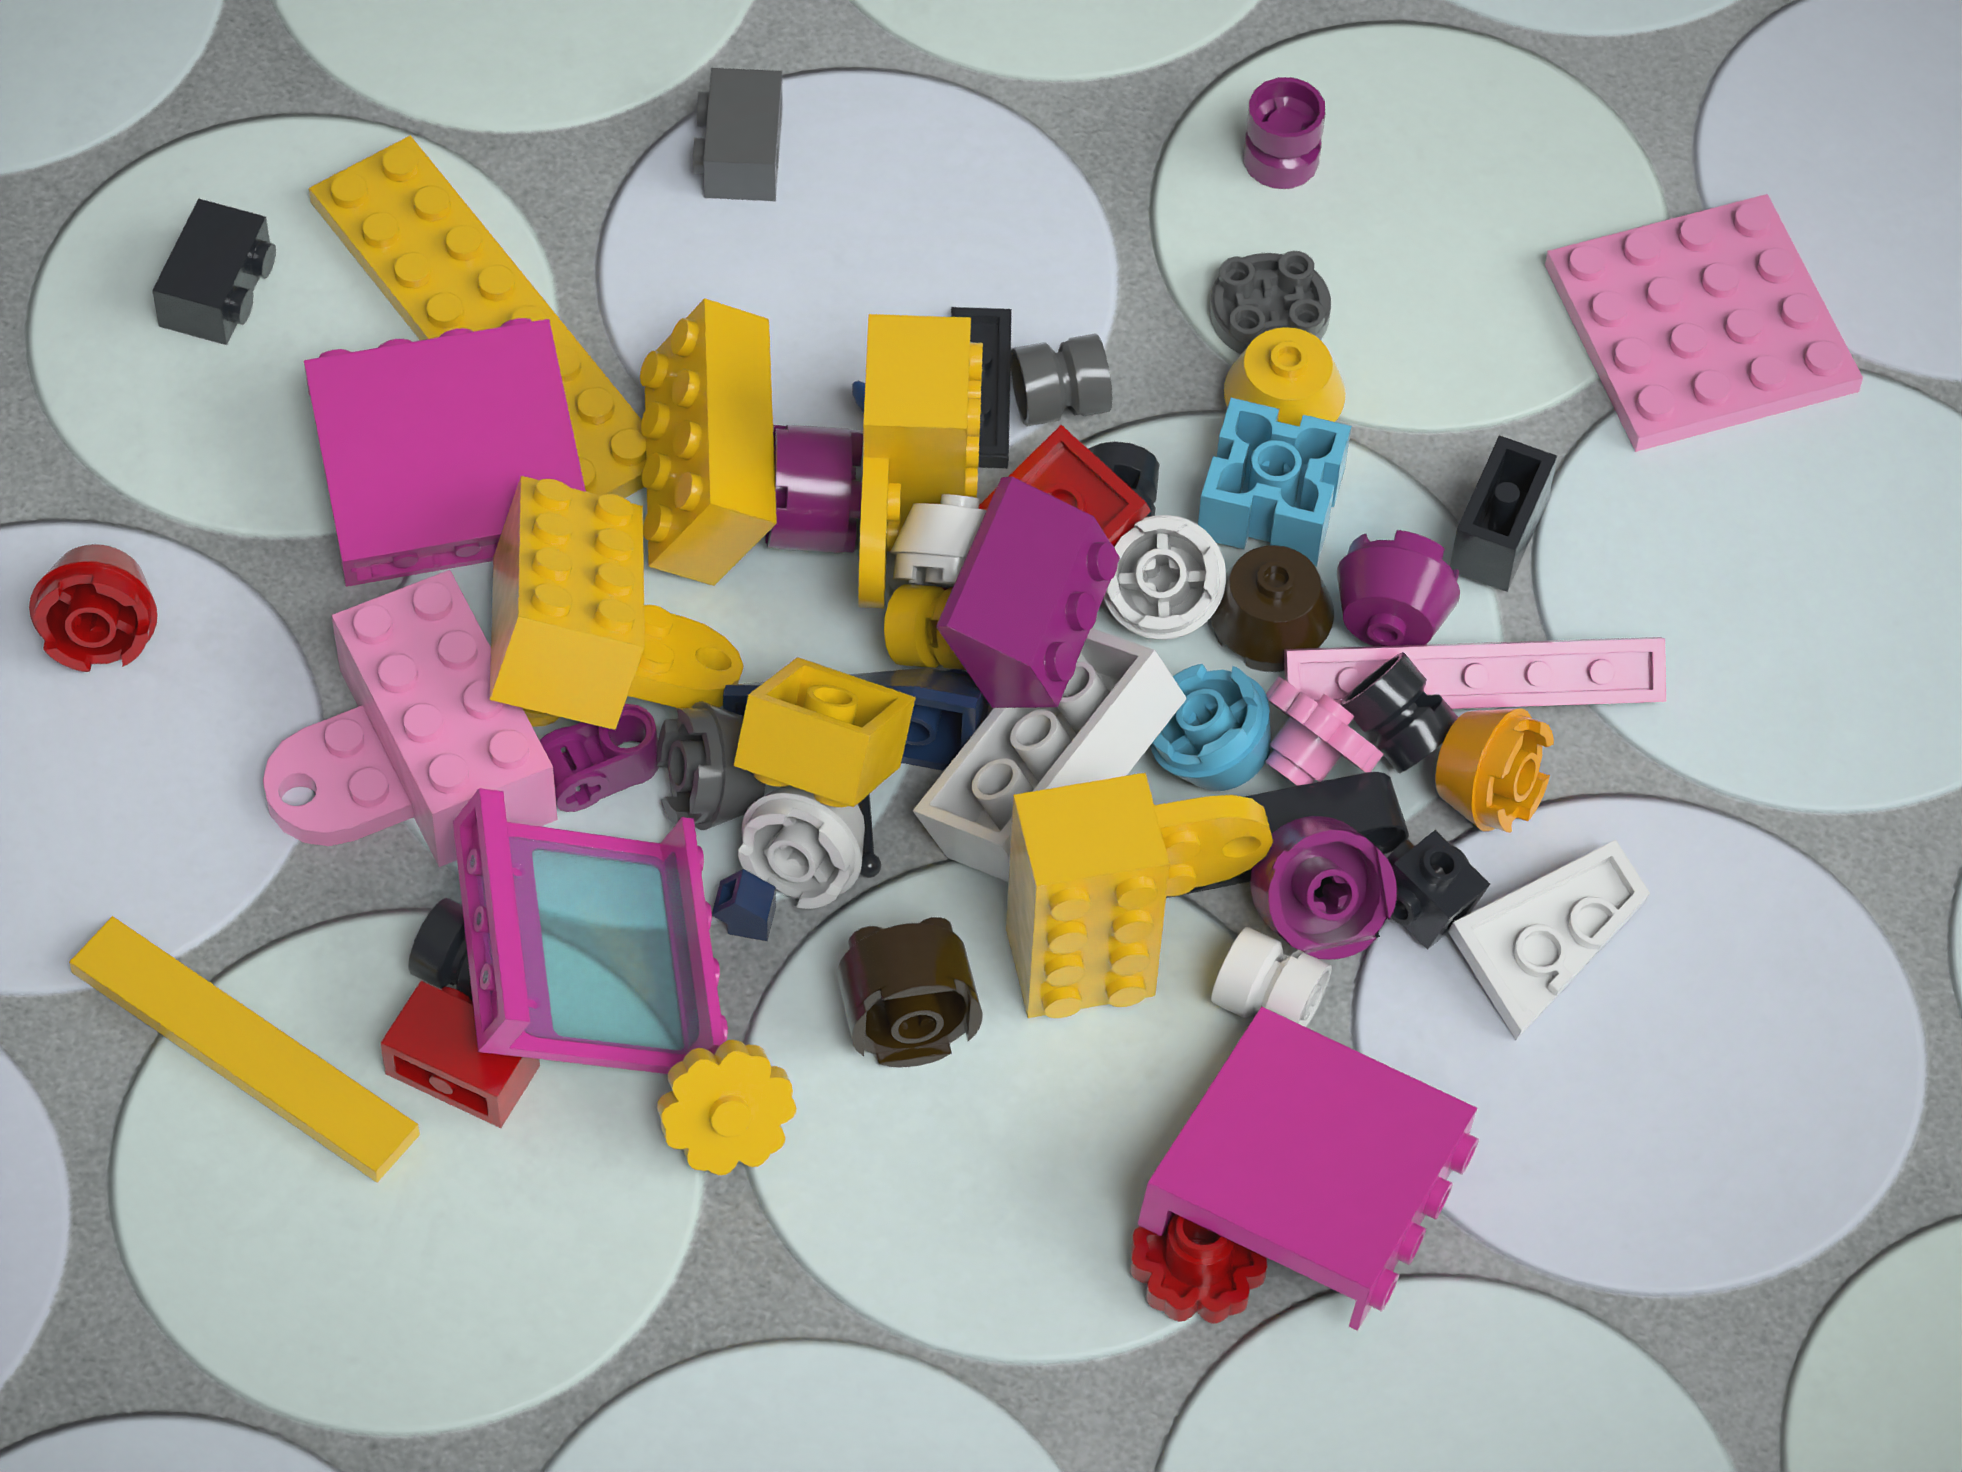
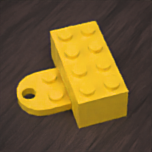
(916, 429)
(574, 615)
(1096, 878)

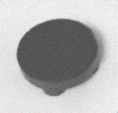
(1268, 294)

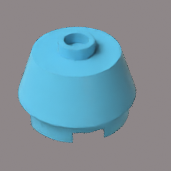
(1219, 730)

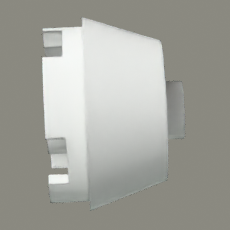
(936, 540)
(1166, 578)
(803, 845)

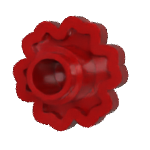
(1195, 1271)

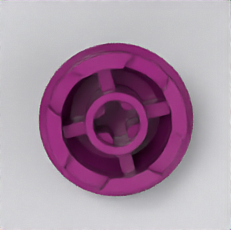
(1396, 589)

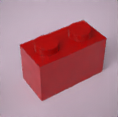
(437, 1053)

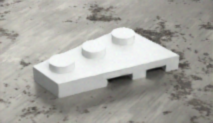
(1548, 931)

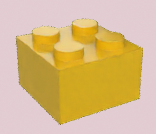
(823, 732)

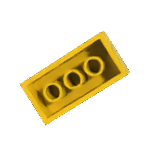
(708, 442)

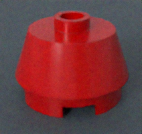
(93, 608)

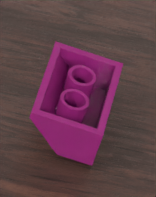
(1027, 596)

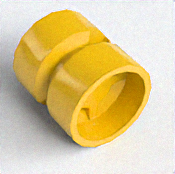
(912, 628)

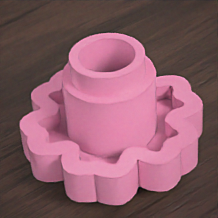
(1315, 737)

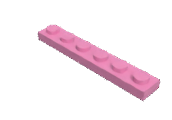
(1498, 671)

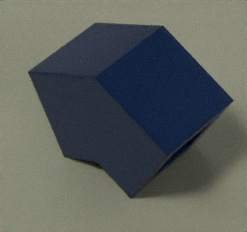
(746, 905)

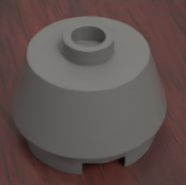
(701, 767)

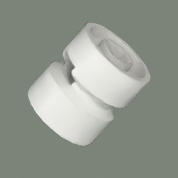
(1263, 976)

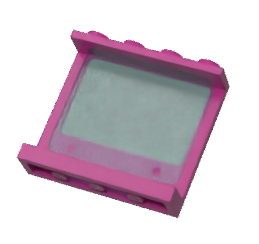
(586, 942)

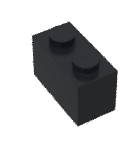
(213, 272)
(1503, 513)

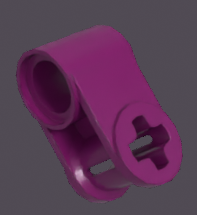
(597, 762)

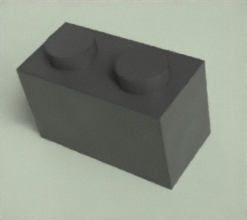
(741, 134)

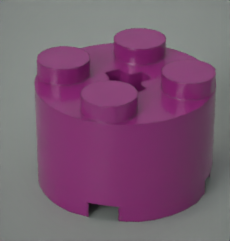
(816, 488)
(1351, 906)

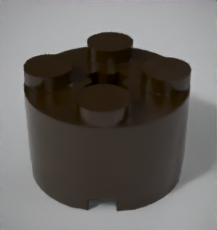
(908, 992)

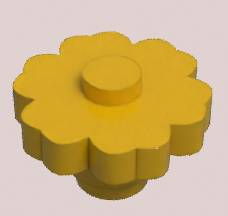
(726, 1107)

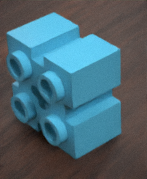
(1273, 479)

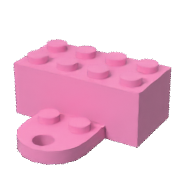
(419, 729)

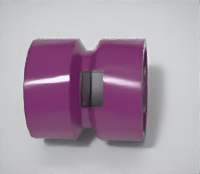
(1284, 132)

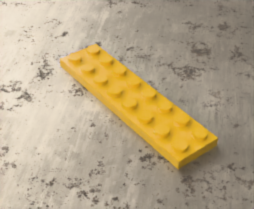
(452, 274)

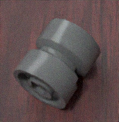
(1070, 378)

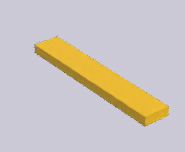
(245, 1049)

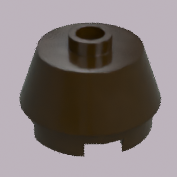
(1272, 605)

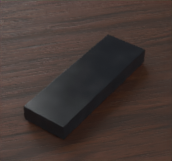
(992, 329)

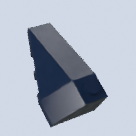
(943, 716)

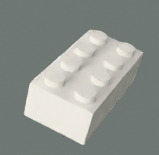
(1096, 733)

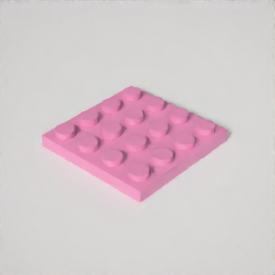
(1702, 322)

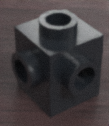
(1433, 887)

